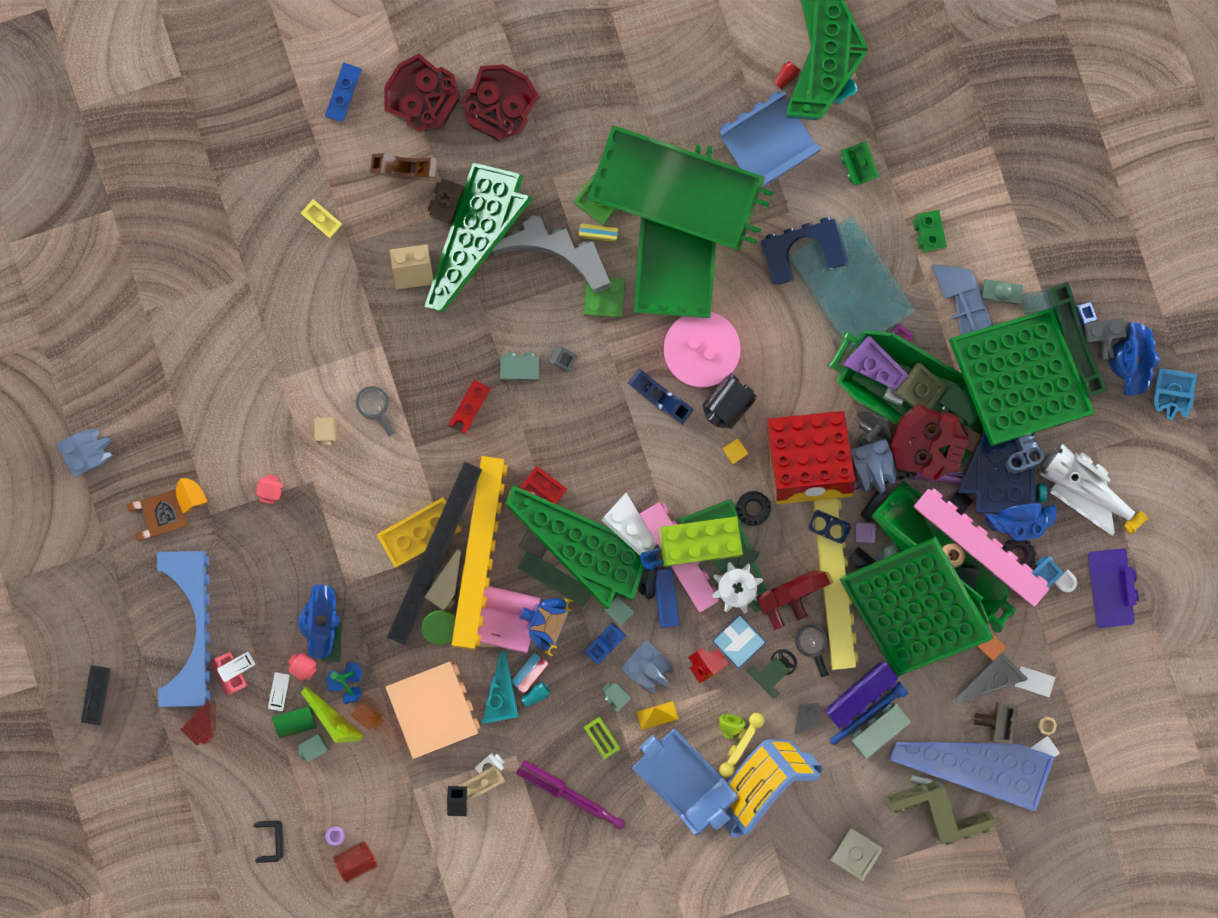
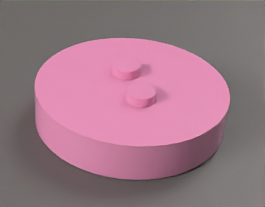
(701, 350)

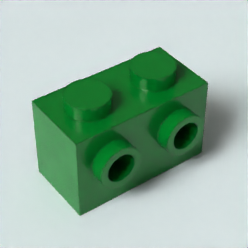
(929, 231)

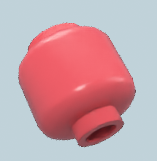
(269, 489)
(302, 666)

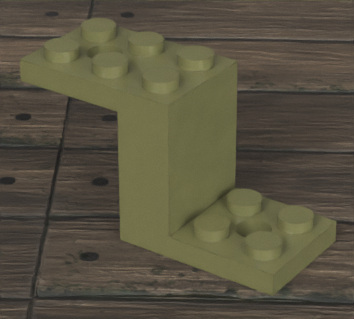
(940, 812)

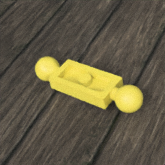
(756, 721)

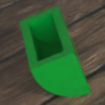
(294, 722)

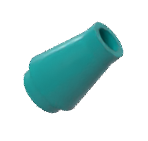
(536, 693)

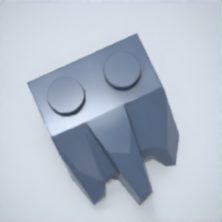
(84, 451)
(874, 465)
(648, 667)

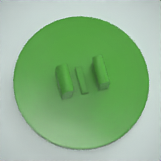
(439, 627)

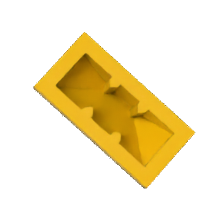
(657, 715)

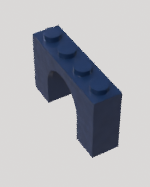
(778, 247)

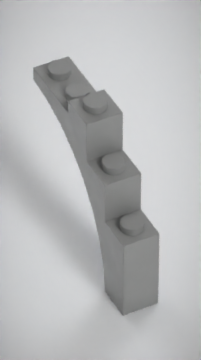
(559, 244)

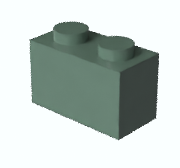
(519, 367)

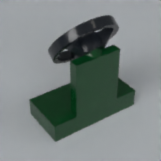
(774, 672)

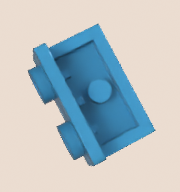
(1047, 570)

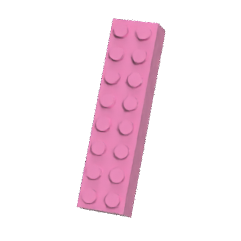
(981, 548)

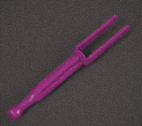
(561, 790)

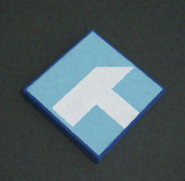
(739, 641)

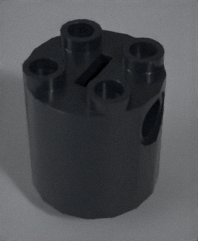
(728, 402)

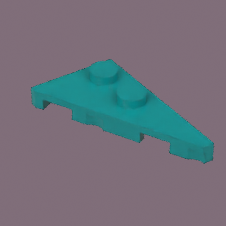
(501, 699)

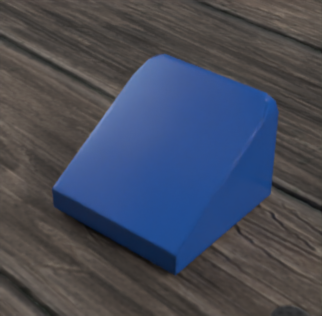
(1086, 313)

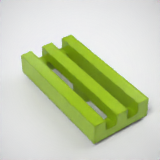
(593, 724)

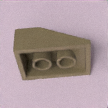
(446, 585)

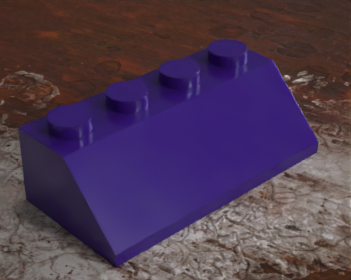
(860, 694)

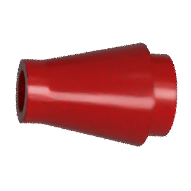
(787, 74)

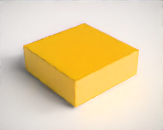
(735, 451)

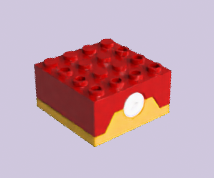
(810, 457)

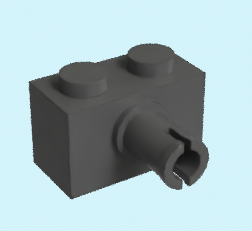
(1104, 333)

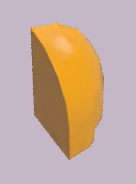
(189, 494)

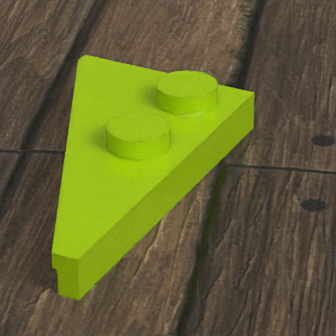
(335, 724)

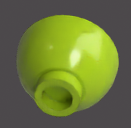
(731, 725)

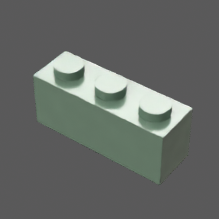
(880, 730)

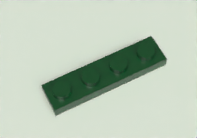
(554, 578)

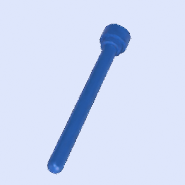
(897, 692)

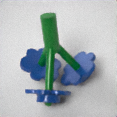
(337, 681)

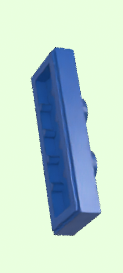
(343, 92)
(666, 599)

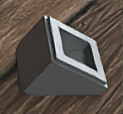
(562, 358)

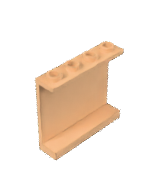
(433, 709)

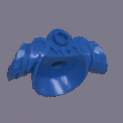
(1126, 353)
(1023, 521)
(319, 639)

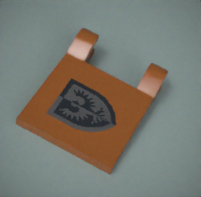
(160, 513)

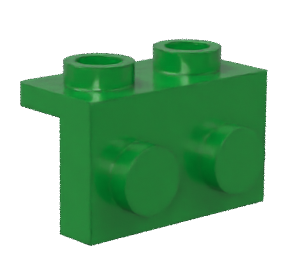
(859, 164)

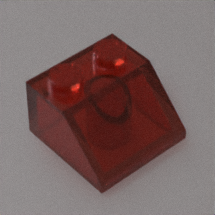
(202, 724)

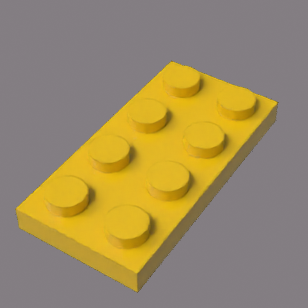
(412, 534)

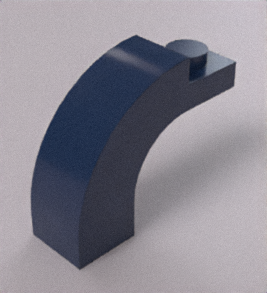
(660, 397)

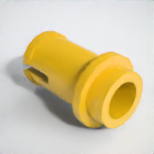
(1135, 522)

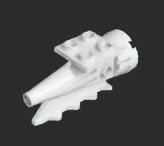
(1085, 491)

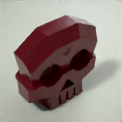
(407, 87)
(507, 88)
(914, 438)
(791, 594)

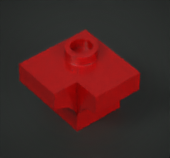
(707, 664)

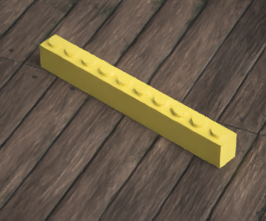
(834, 595)

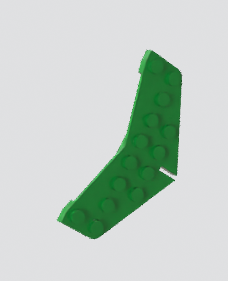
(830, 59)

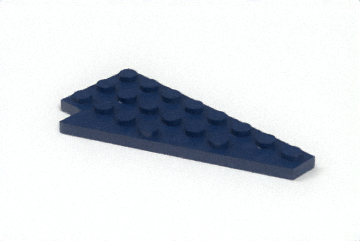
(992, 482)

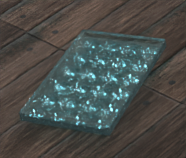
(856, 294)

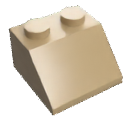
(411, 267)

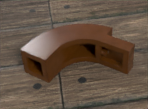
(403, 167)

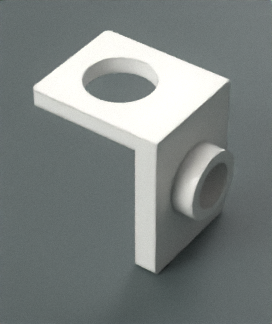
(492, 759)

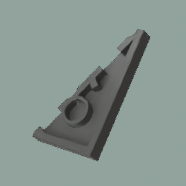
(997, 675)

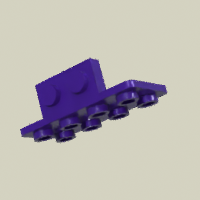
(1112, 588)

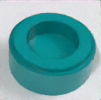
(1042, 492)

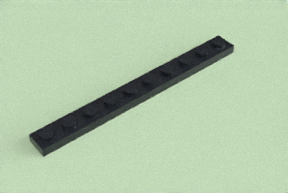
(434, 552)

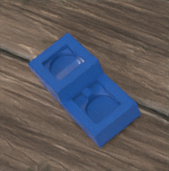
(605, 643)

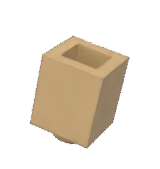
(325, 430)

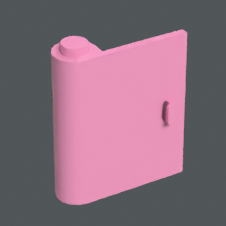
(503, 619)

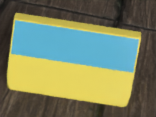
(597, 232)

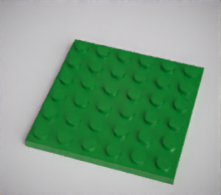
(1021, 377)
(916, 607)

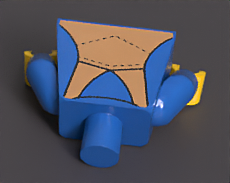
(546, 622)

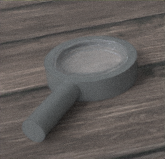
(373, 404)

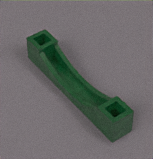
(1067, 317)

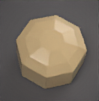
(1047, 725)

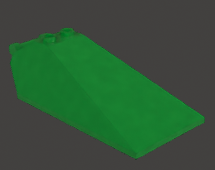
(906, 355)
(910, 528)

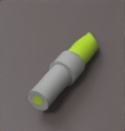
(920, 780)

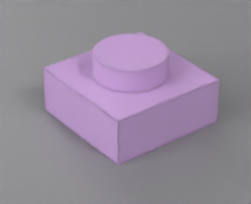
(865, 532)

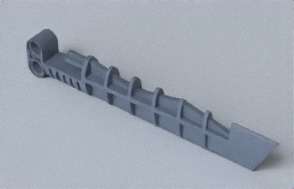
(971, 317)

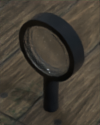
(812, 642)

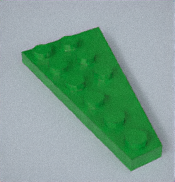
(725, 510)

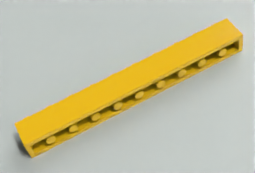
(478, 553)

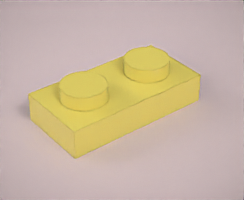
(321, 219)

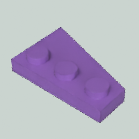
(876, 364)

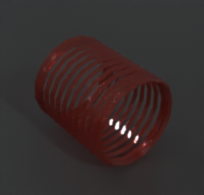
(356, 865)

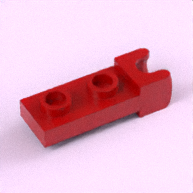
(470, 405)

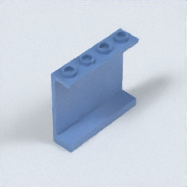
(767, 140)

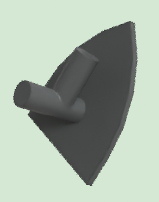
(874, 425)

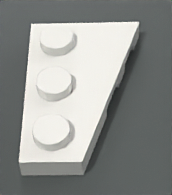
(629, 525)

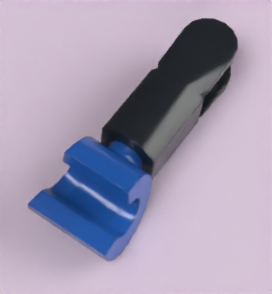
(650, 571)

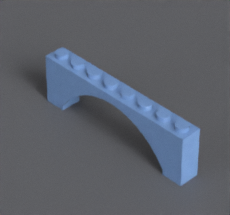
(189, 572)

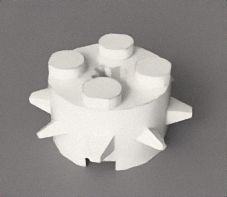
(726, 591)

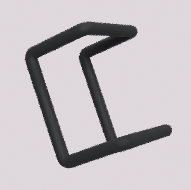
(278, 841)

